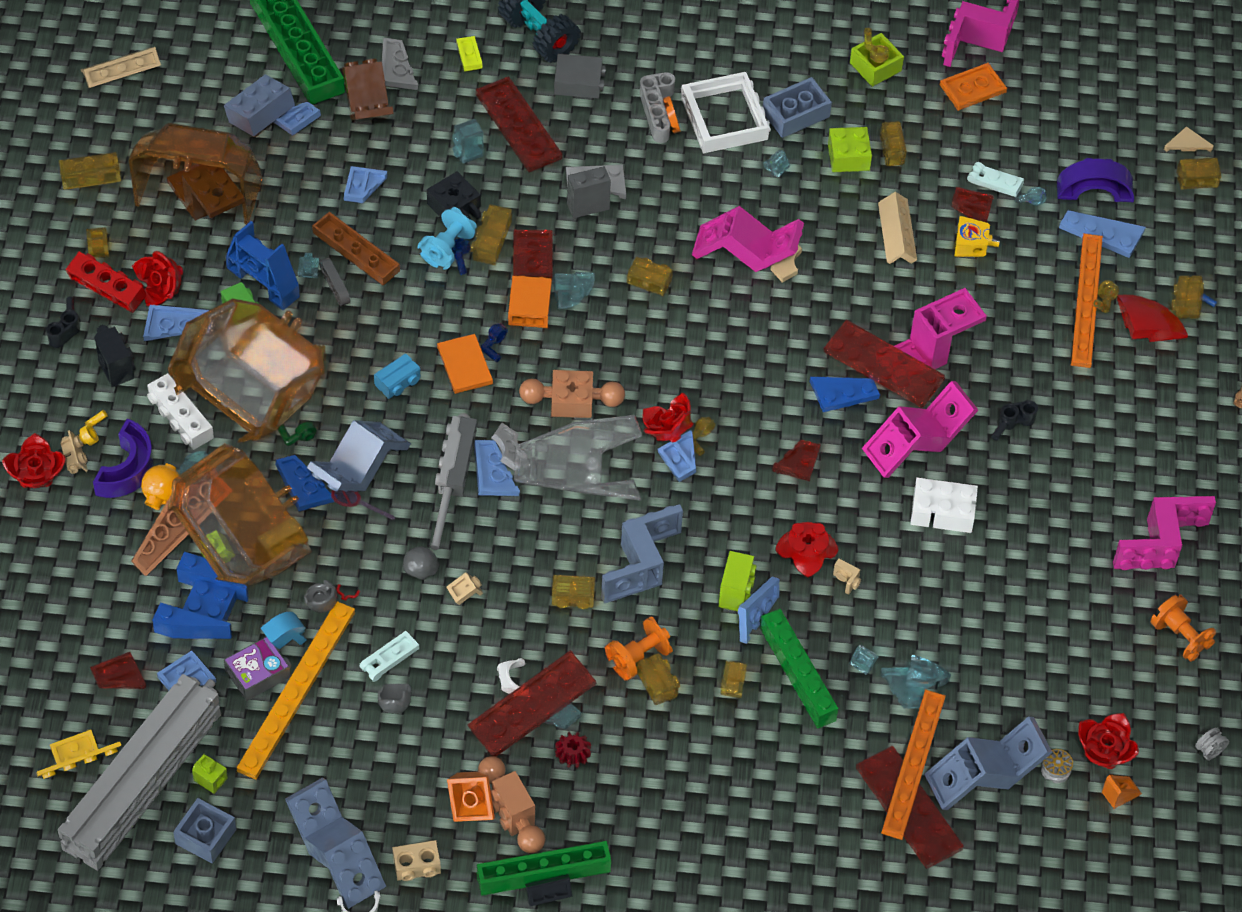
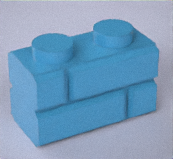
(397, 376)

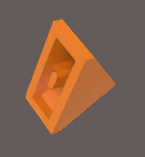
(1119, 790)

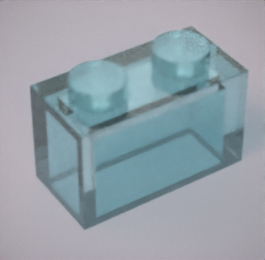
(468, 141)

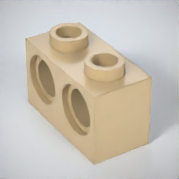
(415, 855)

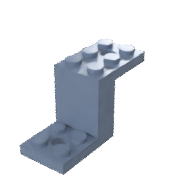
(358, 456)
(644, 559)
(988, 763)
(335, 842)

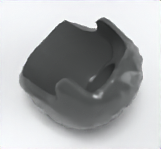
(420, 562)
(321, 597)
(394, 697)

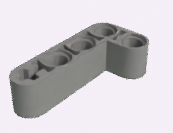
(652, 90)

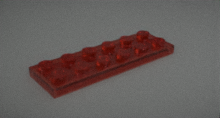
(518, 124)
(884, 363)
(532, 704)
(926, 827)

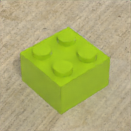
(871, 70)
(849, 149)
(737, 580)

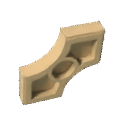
(786, 267)

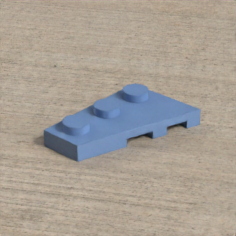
(168, 321)
(491, 473)
(754, 607)

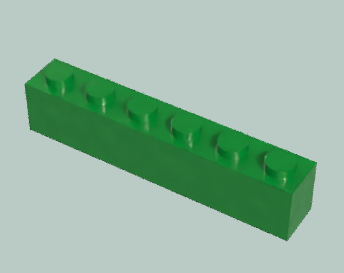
(799, 668)
(518, 871)

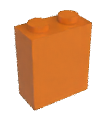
(529, 301)

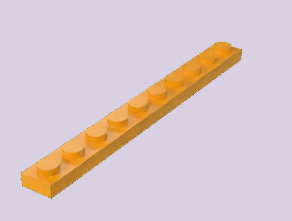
(295, 690)

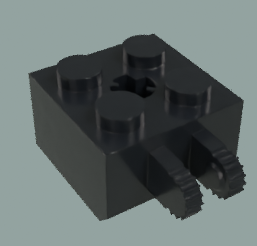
(454, 192)
(114, 356)

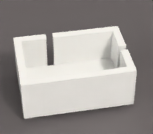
(950, 501)

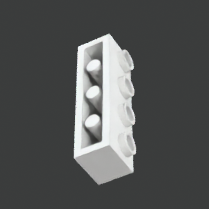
(180, 412)

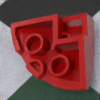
(1149, 319)

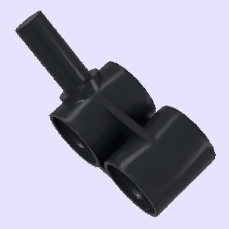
(62, 331)
(1019, 412)

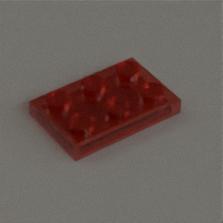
(533, 253)

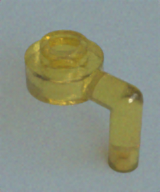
(877, 53)
(1103, 292)
(703, 427)

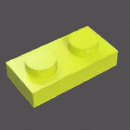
(469, 53)

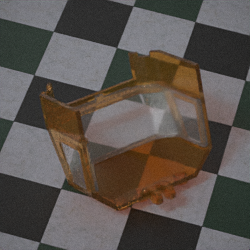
(247, 365)
(226, 508)

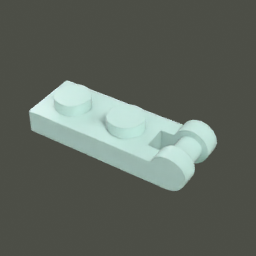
(995, 180)
(389, 655)

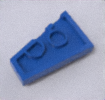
(843, 392)
(306, 487)

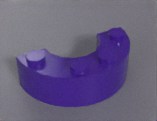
(1096, 174)
(127, 476)

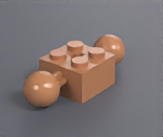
(572, 393)
(513, 805)

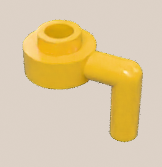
(87, 433)

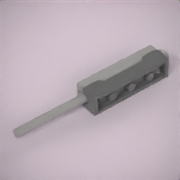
(454, 466)

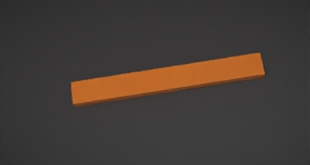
(1086, 295)
(913, 764)

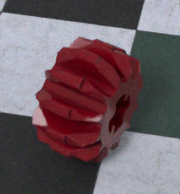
(565, 751)

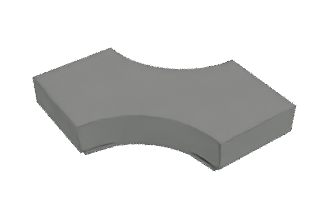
(507, 440)

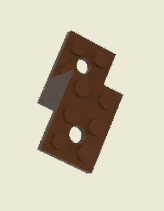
(366, 89)
(205, 190)

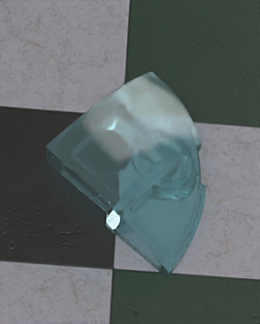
(572, 288)
(926, 673)

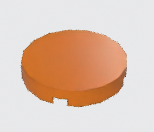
(671, 114)

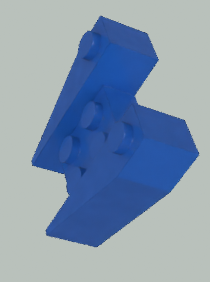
(265, 265)
(206, 606)

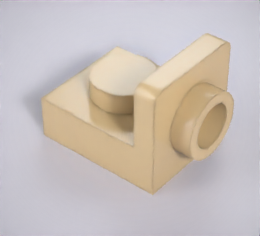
(848, 573)
(464, 588)

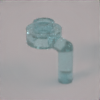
(1034, 196)

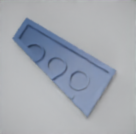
(1117, 235)

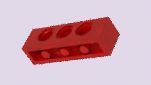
(128, 299)

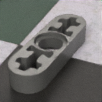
(334, 281)

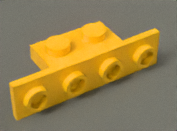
(76, 749)

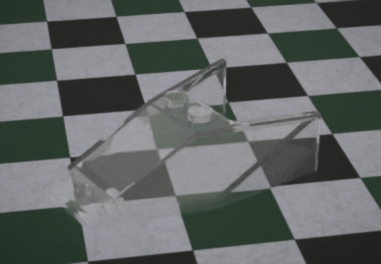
(573, 457)

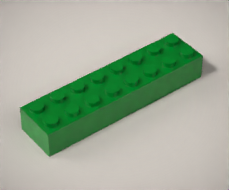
(300, 48)

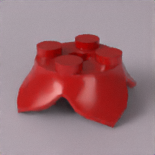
(160, 275)
(668, 423)
(34, 452)
(807, 557)
(1112, 730)

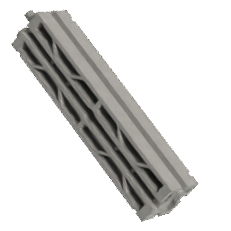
(140, 771)

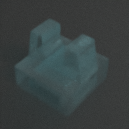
(777, 163)
(308, 266)
(863, 659)

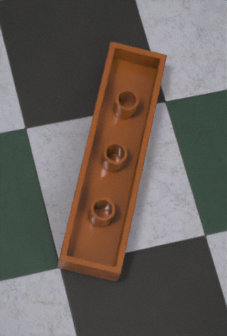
(356, 248)

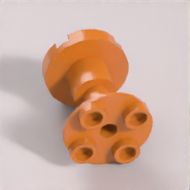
(1172, 615)
(627, 656)

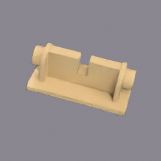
(73, 446)

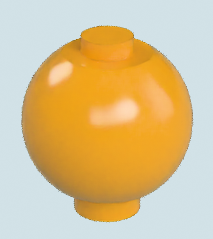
(157, 484)

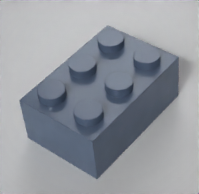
(259, 105)
(797, 107)

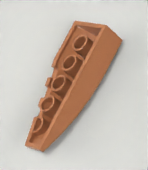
(160, 540)

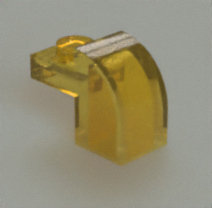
(97, 242)
(733, 679)

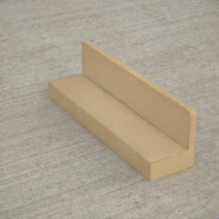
(121, 67)
(897, 228)

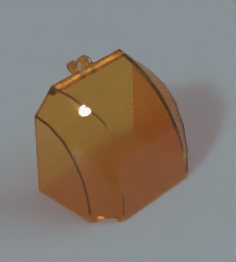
(198, 147)

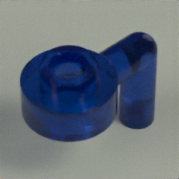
(461, 247)
(496, 334)

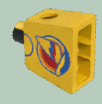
(973, 238)

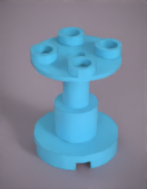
(437, 249)

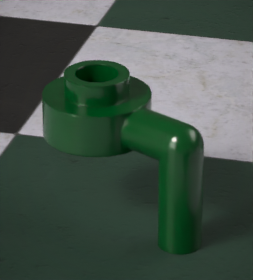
(304, 432)

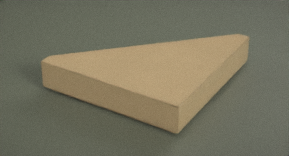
(1188, 141)

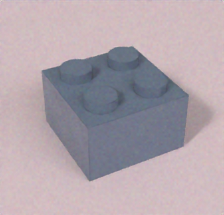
(204, 830)

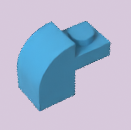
(283, 629)

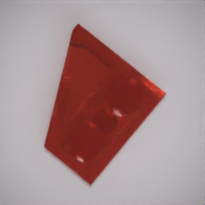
(972, 204)
(799, 461)
(118, 673)

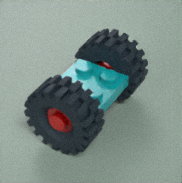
(551, 37)

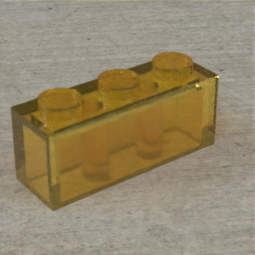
(89, 170)
(491, 234)

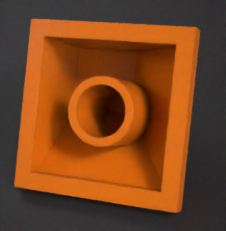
(470, 797)

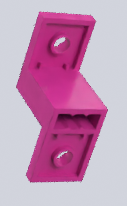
(979, 27)
(748, 239)
(937, 324)
(919, 429)
(1165, 539)

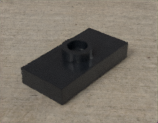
(548, 890)

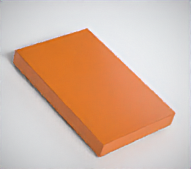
(973, 86)
(464, 363)

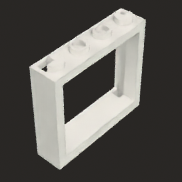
(719, 85)

